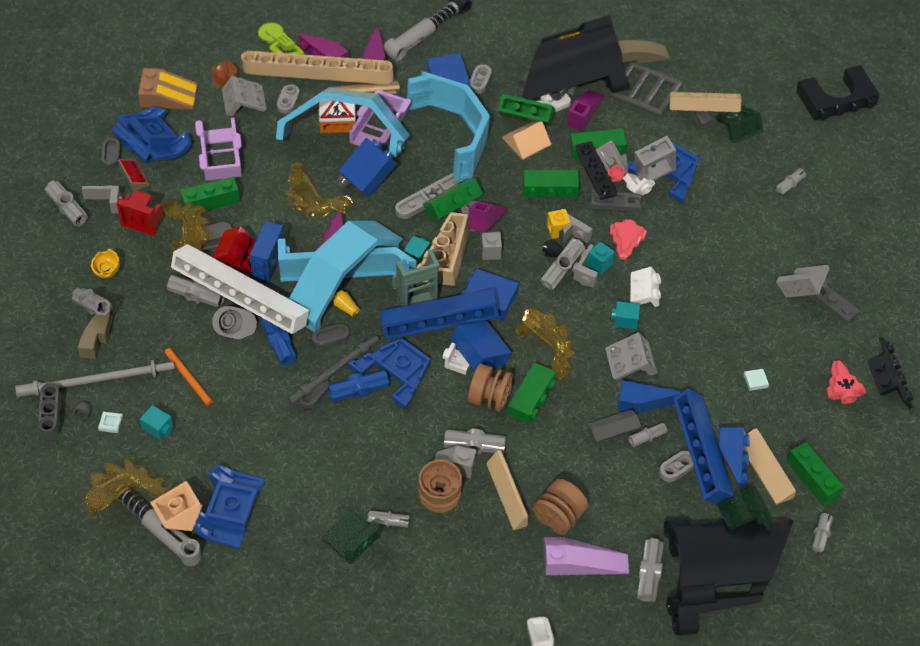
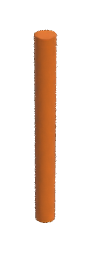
(188, 376)

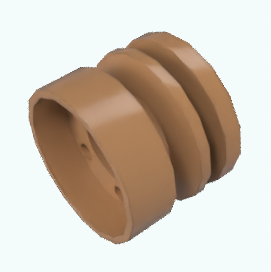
(486, 386)
(441, 476)
(560, 506)

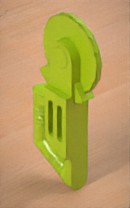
(274, 34)

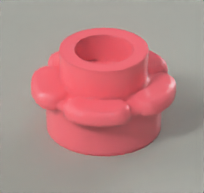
(616, 173)

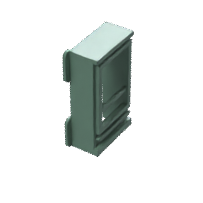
(404, 279)

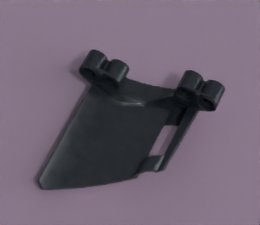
(577, 60)
(718, 558)

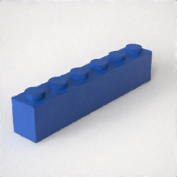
(439, 314)
(703, 447)

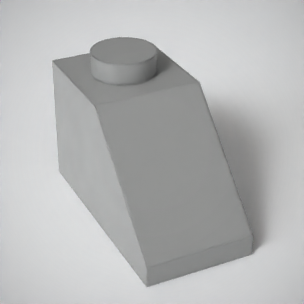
(491, 244)
(461, 457)

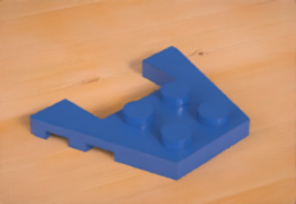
(685, 169)
(402, 363)

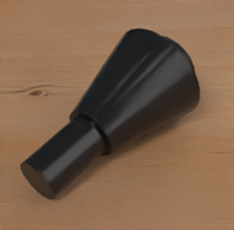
(552, 249)

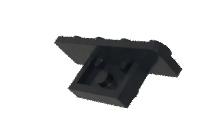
(595, 170)
(887, 375)

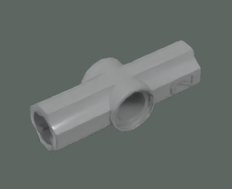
(66, 203)
(568, 256)
(194, 291)
(90, 301)
(476, 440)
(650, 570)

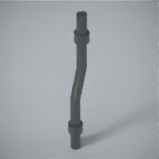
(306, 389)

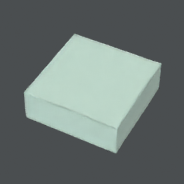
(756, 379)
(110, 422)

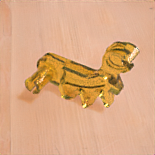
(306, 197)
(192, 224)
(547, 329)
(116, 481)

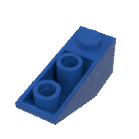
(644, 397)
(733, 448)

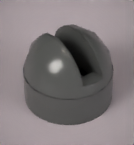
(342, 182)
(81, 407)

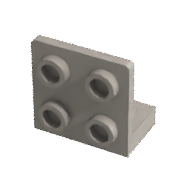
(242, 92)
(804, 281)
(630, 356)

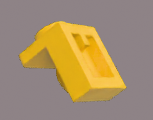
(556, 221)

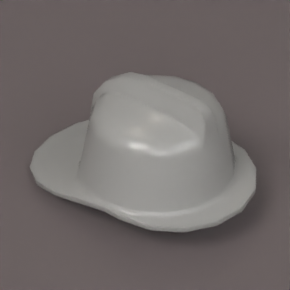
(239, 320)

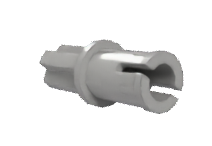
(790, 181)
(647, 434)
(388, 518)
(822, 532)

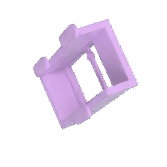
(394, 103)
(219, 136)

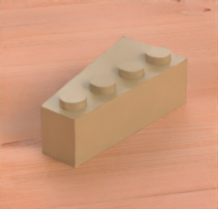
(449, 248)

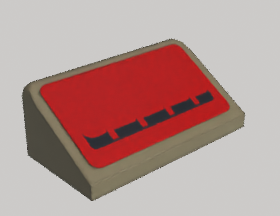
(133, 174)

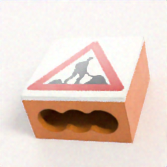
(336, 116)

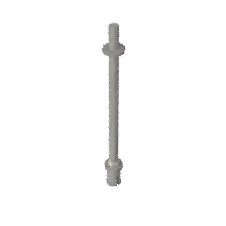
(35, 387)

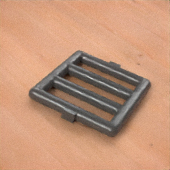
(645, 104)

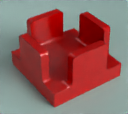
(136, 215)

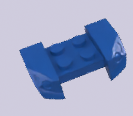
(162, 140)
(229, 506)

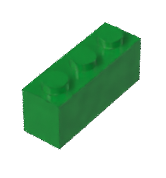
(526, 109)
(598, 139)
(551, 183)
(212, 194)
(452, 198)
(532, 394)
(815, 474)

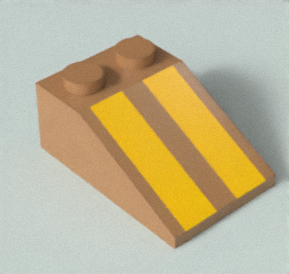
(166, 90)

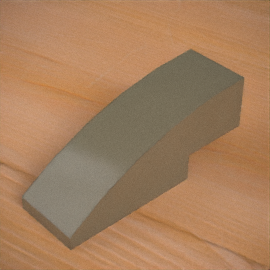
(642, 51)
(95, 332)

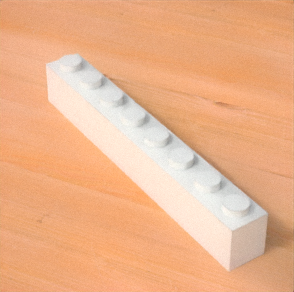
(240, 289)

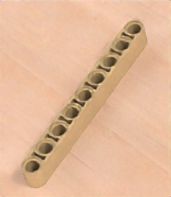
(317, 67)

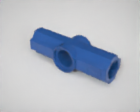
(133, 141)
(280, 342)
(358, 385)

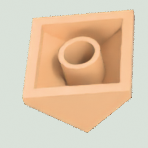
(528, 139)
(178, 508)

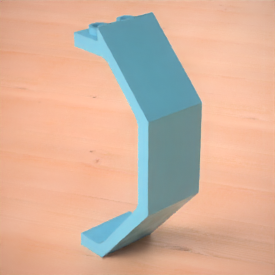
(460, 99)
(397, 130)
(334, 261)

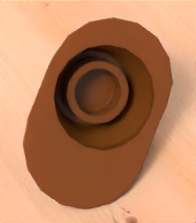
(223, 72)

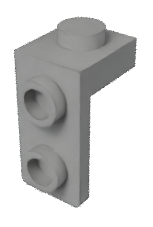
(103, 192)
(583, 274)

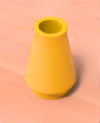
(344, 302)

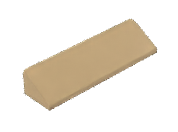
(392, 88)
(705, 101)
(769, 469)
(507, 491)

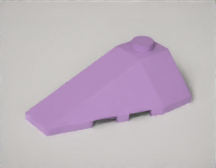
(575, 557)

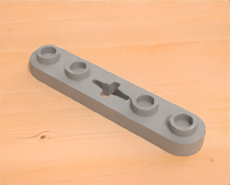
(413, 204)

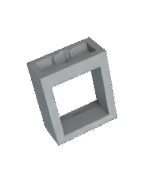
(663, 158)

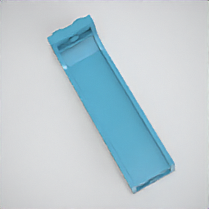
(376, 263)

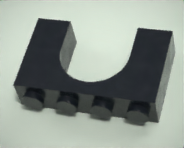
(823, 105)

